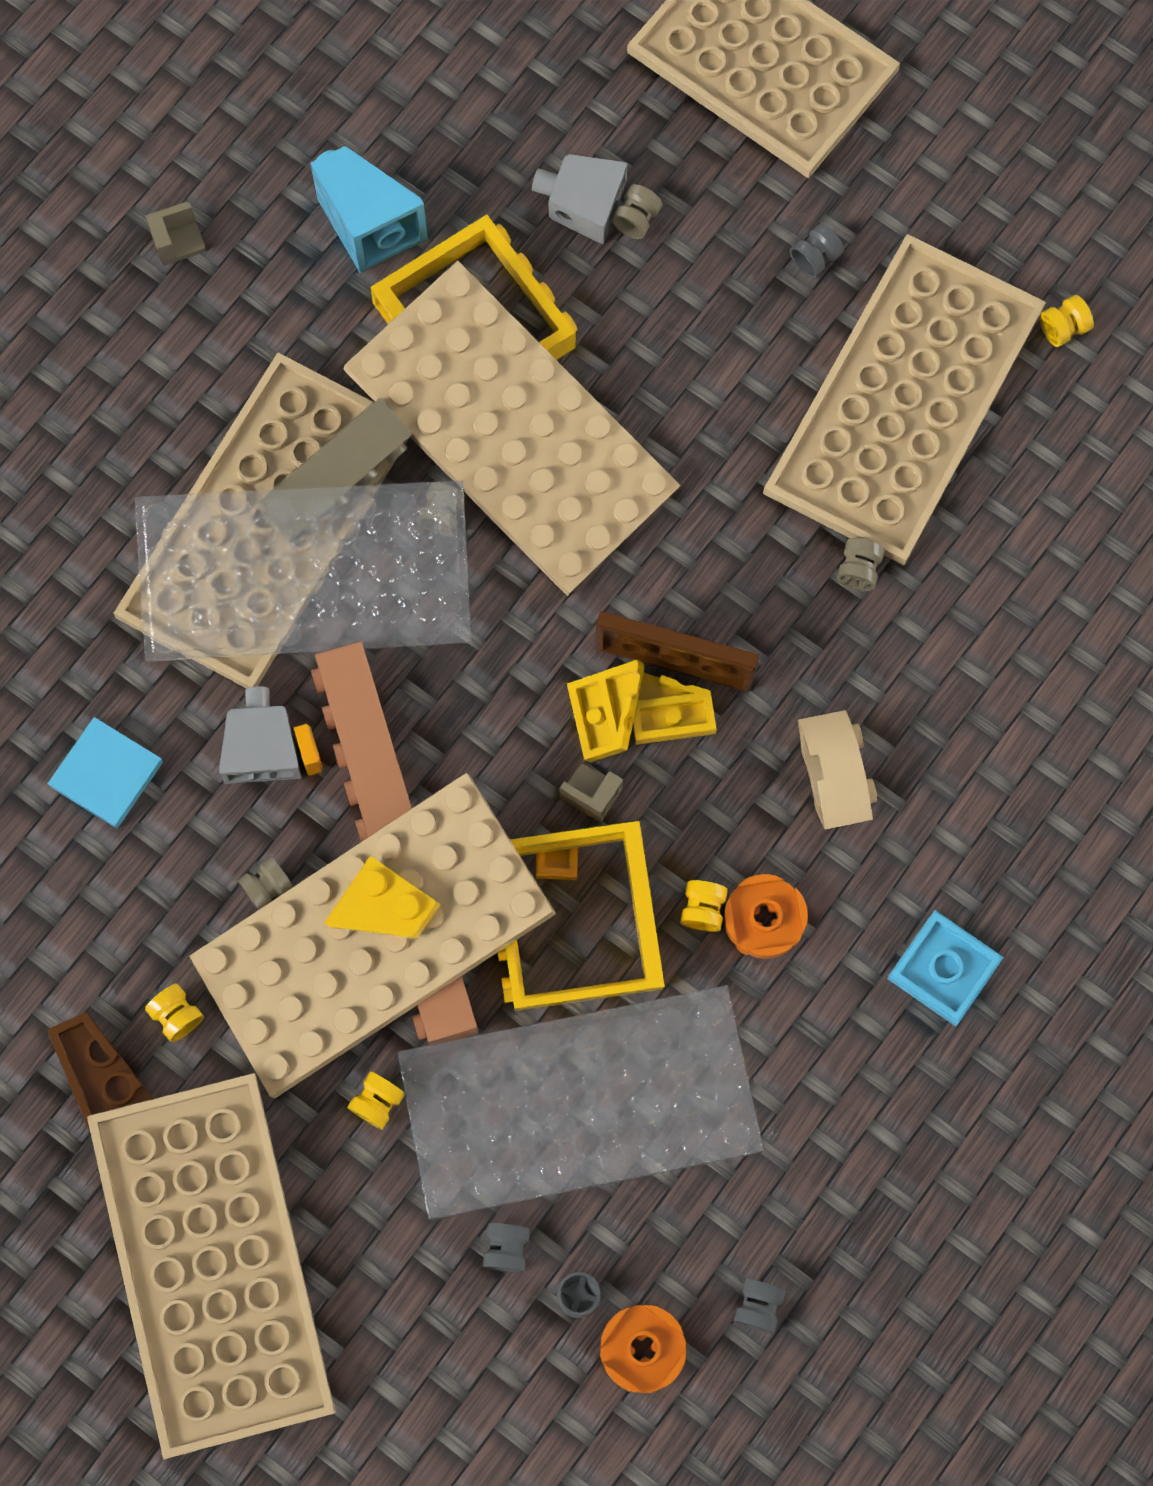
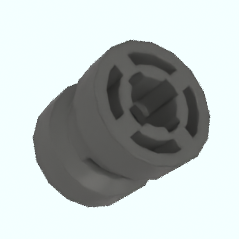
(817, 250)
(506, 1247)
(574, 1291)
(757, 1315)

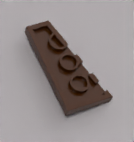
(95, 1068)

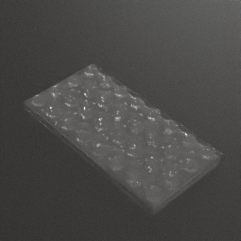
(302, 569)
(579, 1102)

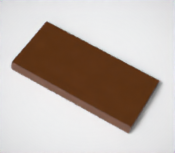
(675, 651)

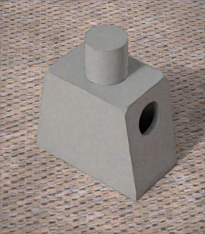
(583, 193)
(258, 742)

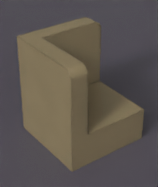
(175, 233)
(591, 791)

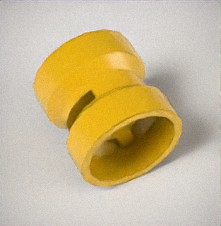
(1067, 320)
(704, 905)
(174, 1013)
(370, 1108)

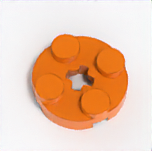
(779, 897)
(667, 1344)

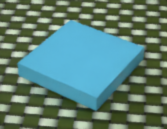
(105, 772)
(945, 968)

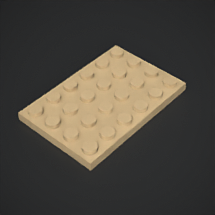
(768, 70)

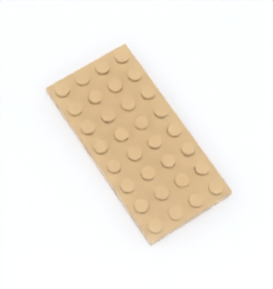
(904, 398)
(512, 427)
(274, 433)
(315, 991)
(210, 1266)

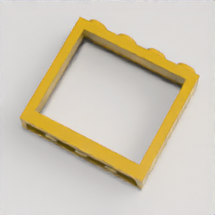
(483, 230)
(643, 911)

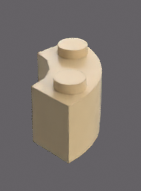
(836, 769)

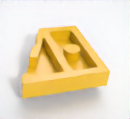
(606, 709)
(671, 711)
(382, 904)

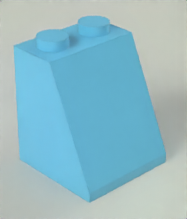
(367, 207)

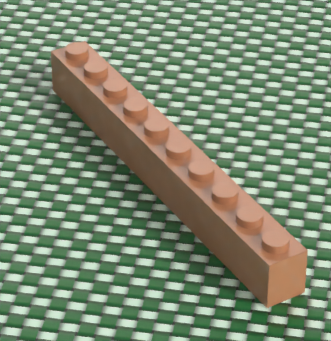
(381, 797)

